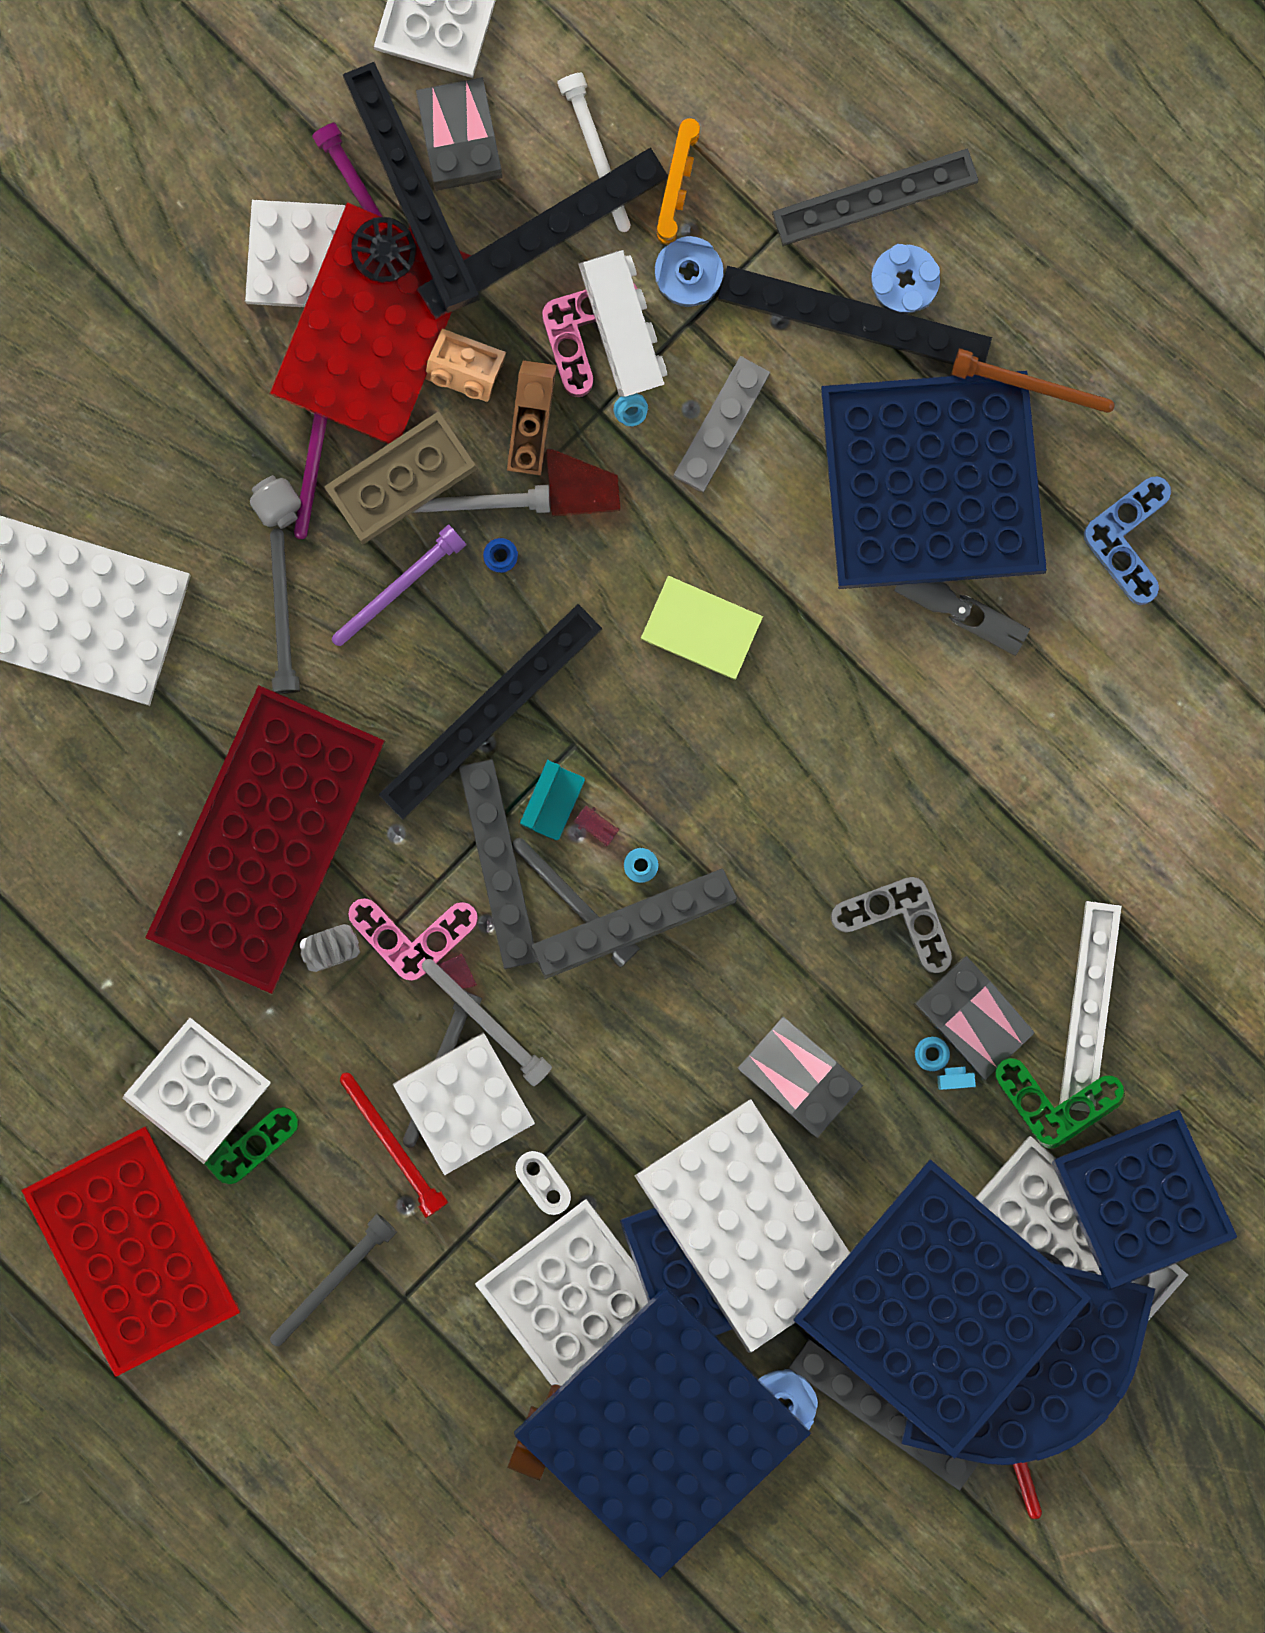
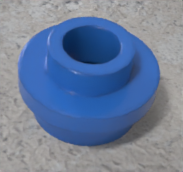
(500, 544)

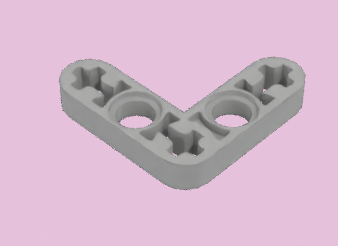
(909, 911)

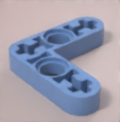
(1118, 529)

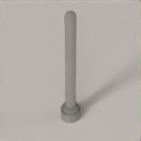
(535, 499)
(533, 1067)

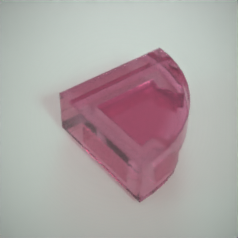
(459, 971)

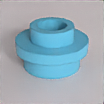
(634, 415)
(632, 873)
(943, 1054)

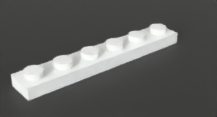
(1090, 1000)

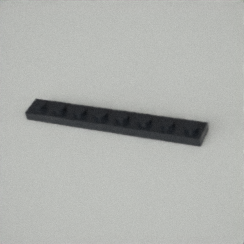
(411, 187)
(556, 225)
(849, 317)
(490, 711)

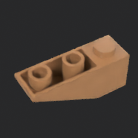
(531, 417)

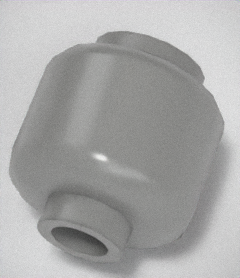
(275, 502)

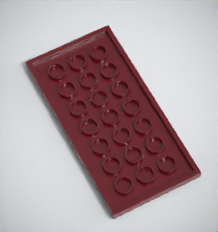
(265, 839)

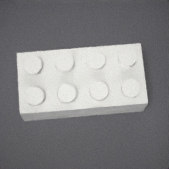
(622, 324)

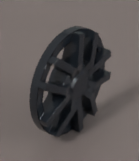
(383, 249)

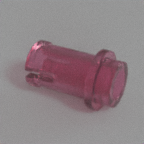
(596, 825)

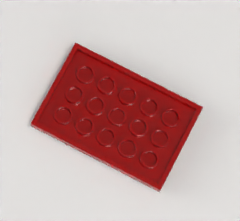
(361, 340)
(131, 1251)

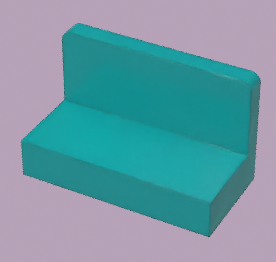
(552, 801)

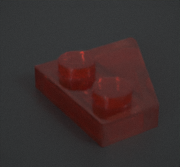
(580, 486)

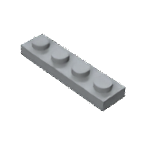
(721, 424)

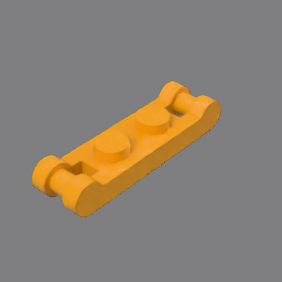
(681, 166)

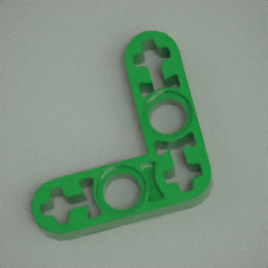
(1061, 1114)
(226, 1150)

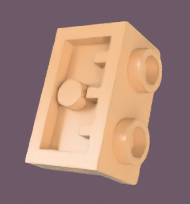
(464, 365)

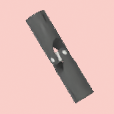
(995, 625)

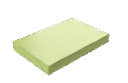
(701, 627)

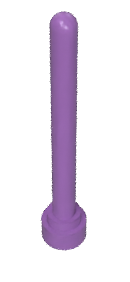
(446, 544)

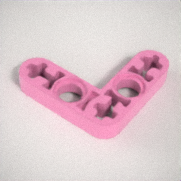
(569, 330)
(404, 946)

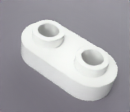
(543, 1182)

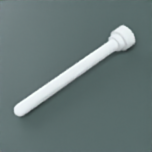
(574, 89)

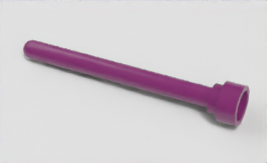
(329, 139)
(310, 476)

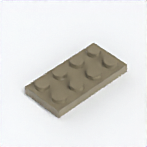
(400, 477)

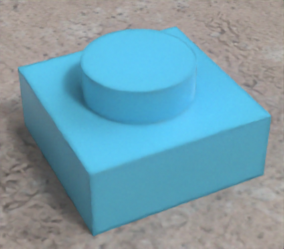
(956, 1078)

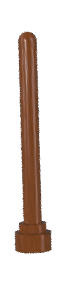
(968, 365)

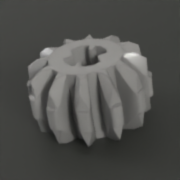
(329, 948)

